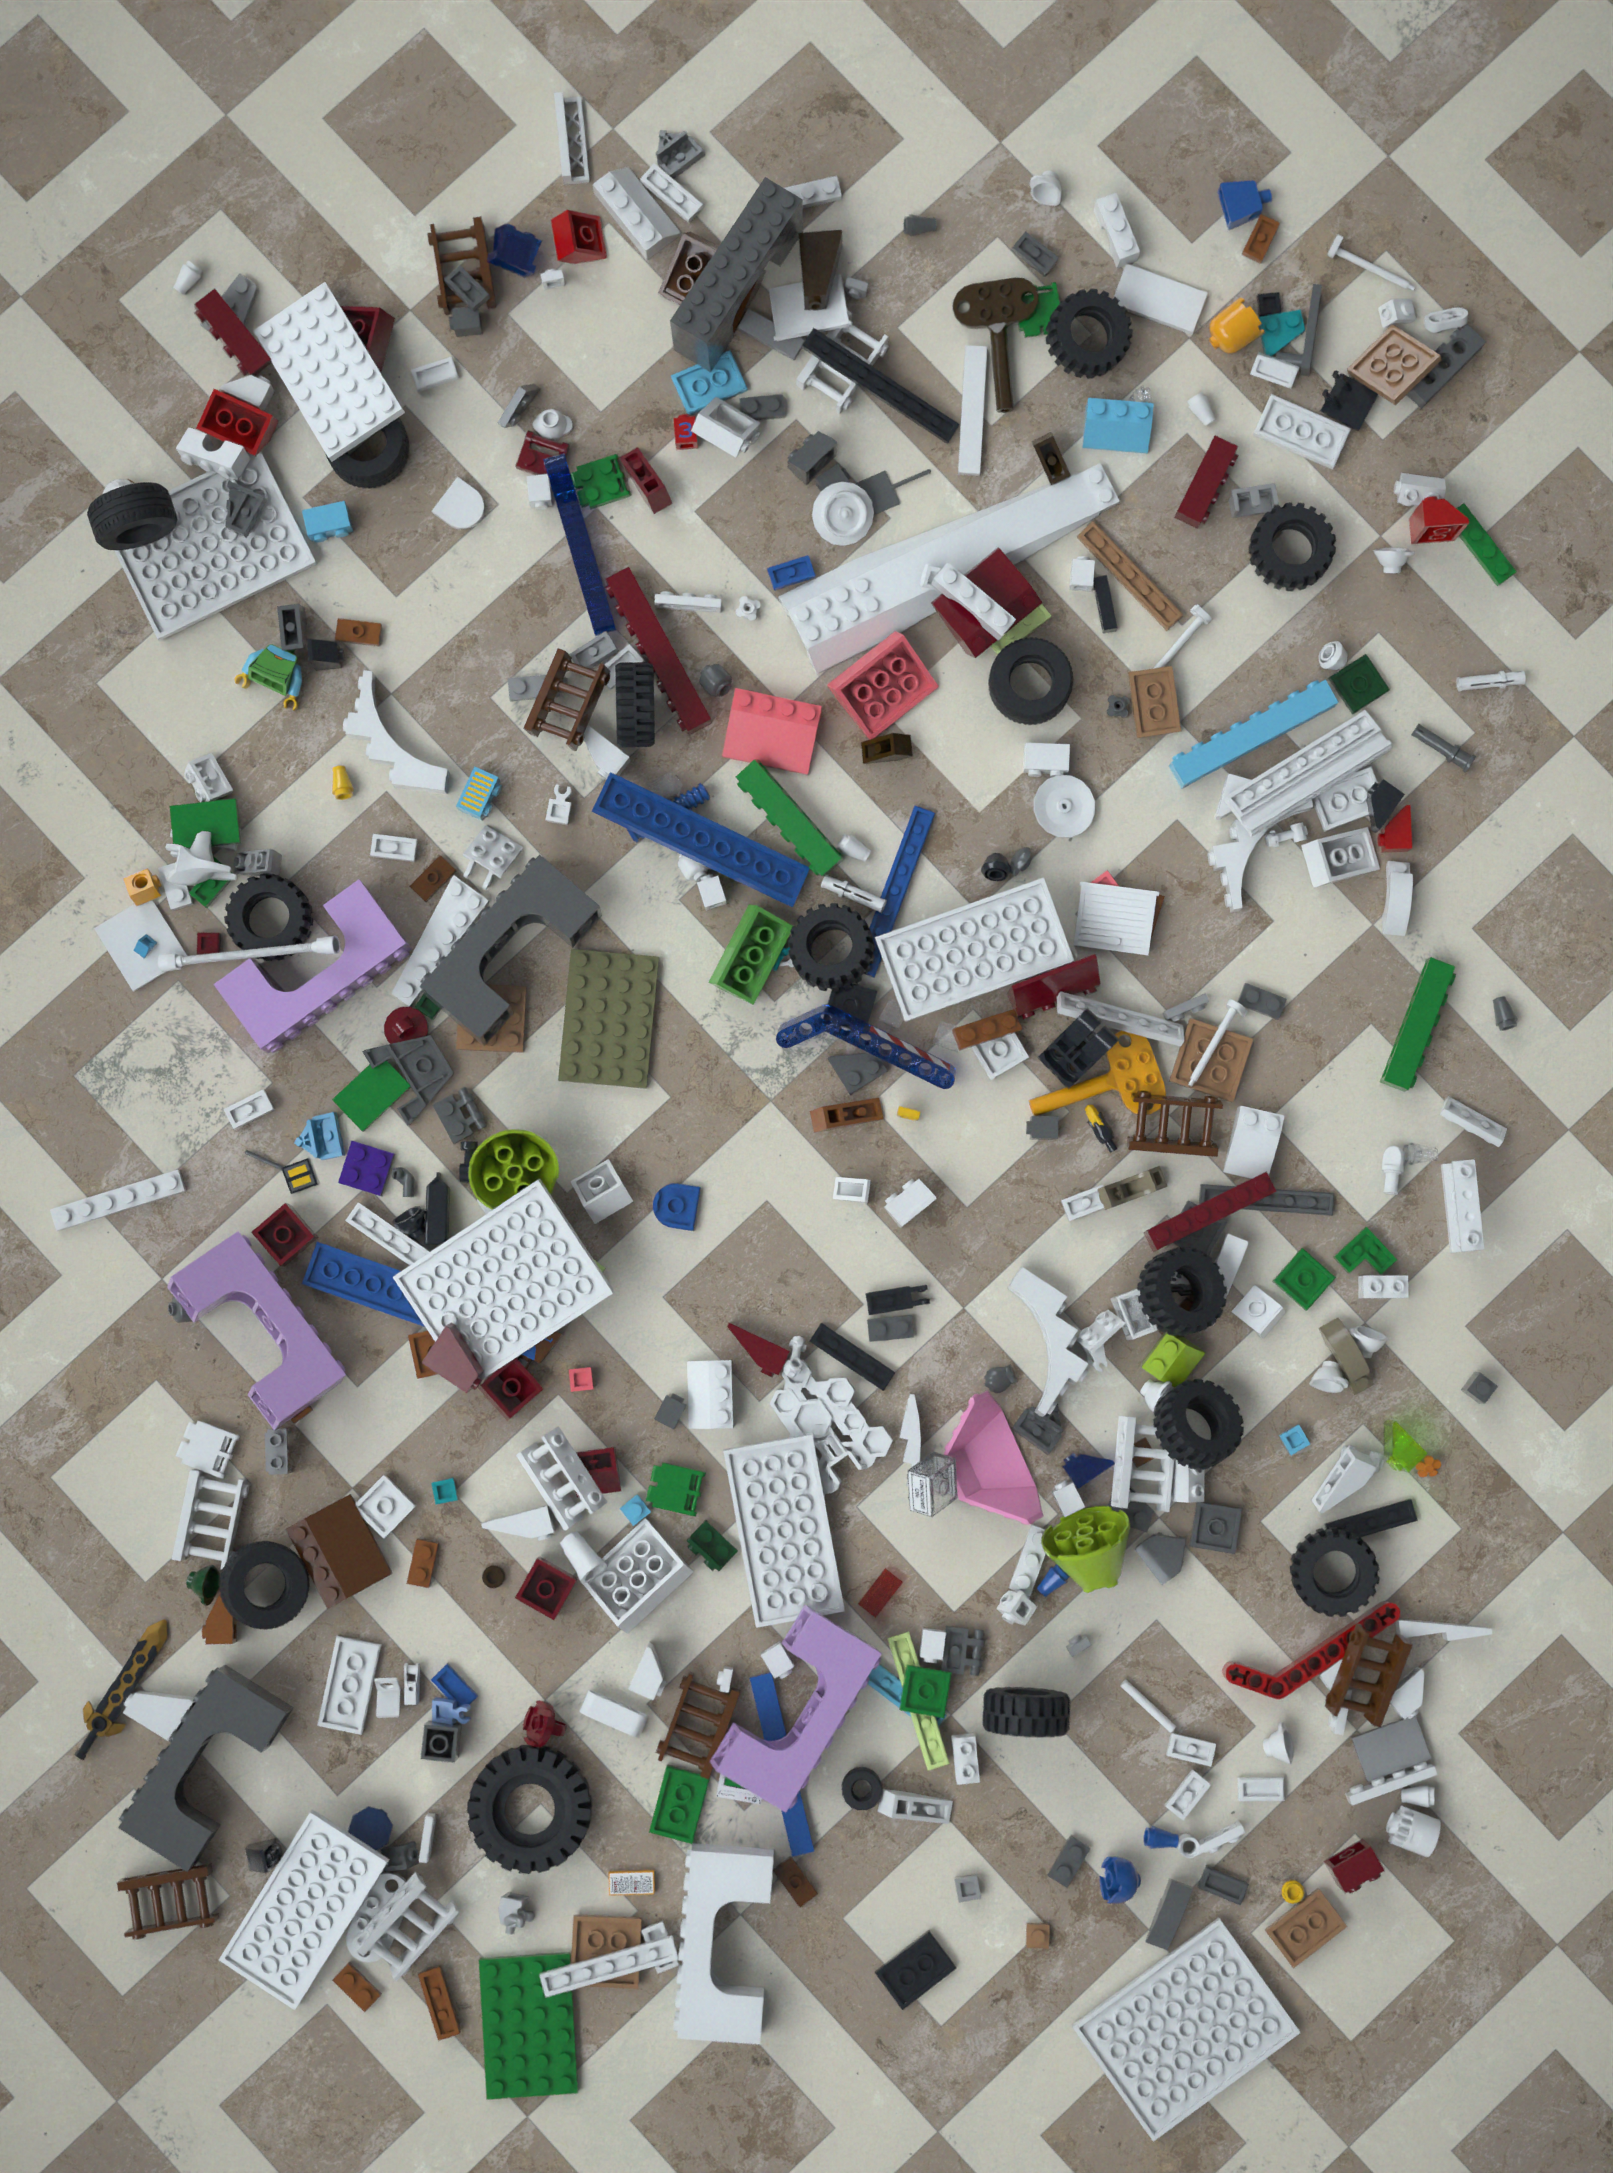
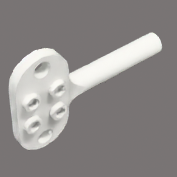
(370, 1907)

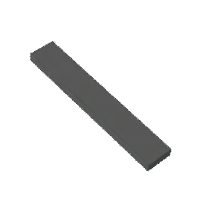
(1281, 1201)

